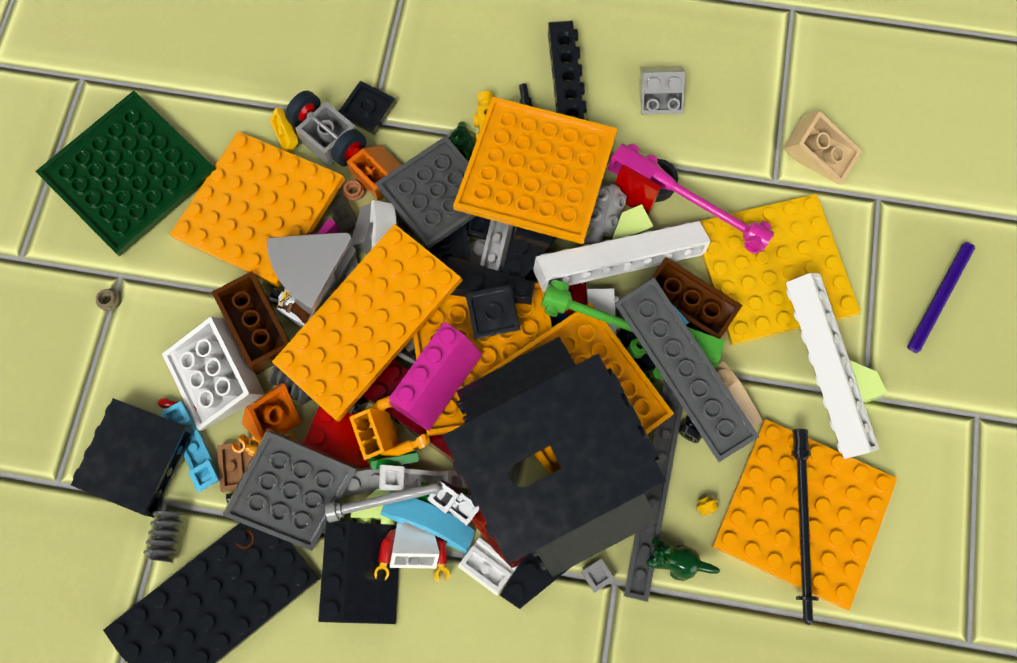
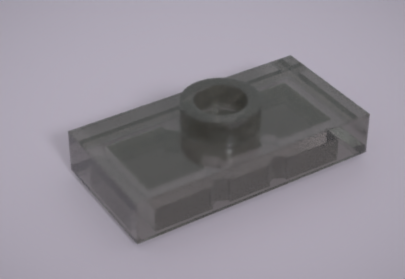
(342, 213)

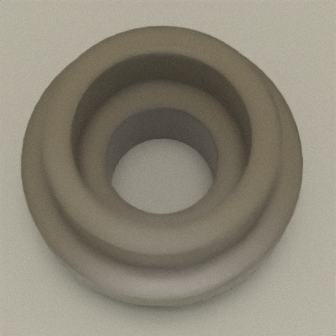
(103, 295)

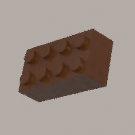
(252, 321)

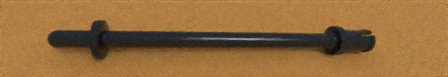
(801, 454)

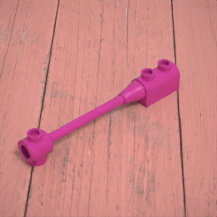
(755, 234)

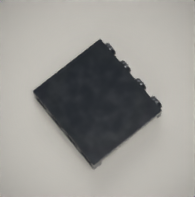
(132, 458)

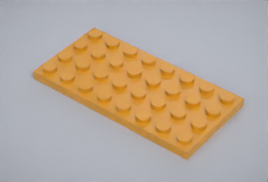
(367, 322)

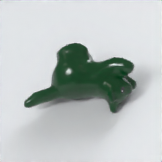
(681, 560)

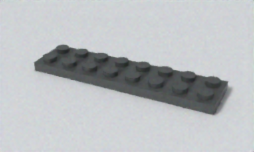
(686, 370)

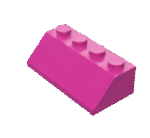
(435, 376)

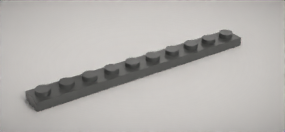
(664, 441)

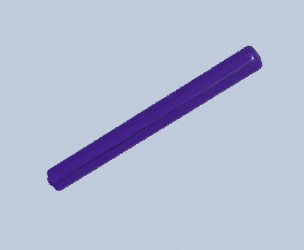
(941, 297)

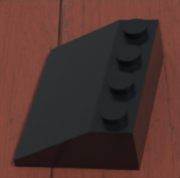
(348, 581)

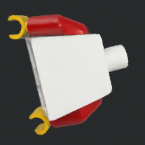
(412, 548)

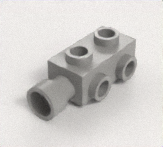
(608, 213)

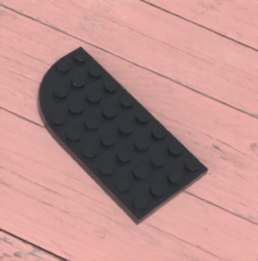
(214, 601)

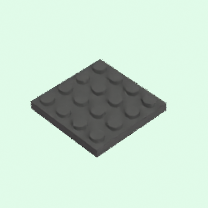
(426, 191)
(288, 489)

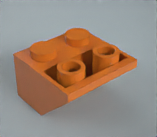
(370, 166)

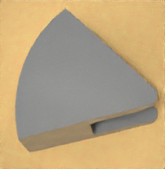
(310, 265)

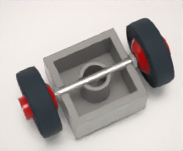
(324, 129)

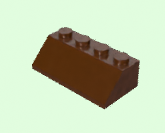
(696, 300)

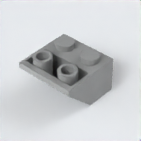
(662, 90)
(363, 230)

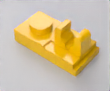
(284, 130)

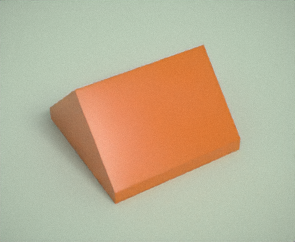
(271, 411)

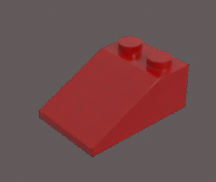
(335, 438)

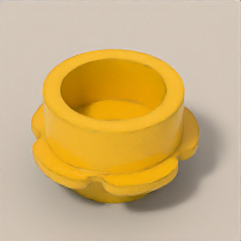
(707, 506)

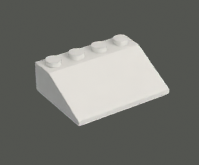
(212, 373)

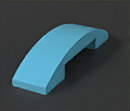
(197, 454)
(431, 520)

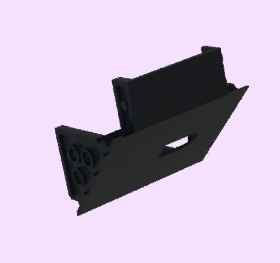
(594, 437)

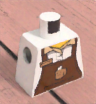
(288, 308)

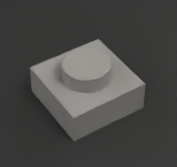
(597, 575)

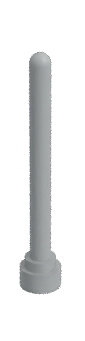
(335, 510)

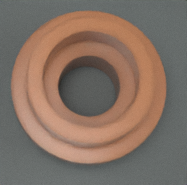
(353, 185)

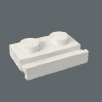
(486, 566)

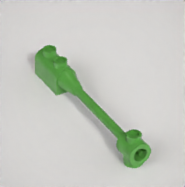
(559, 299)

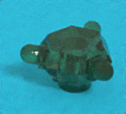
(463, 140)

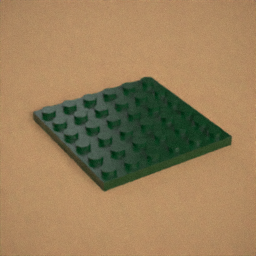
(126, 172)

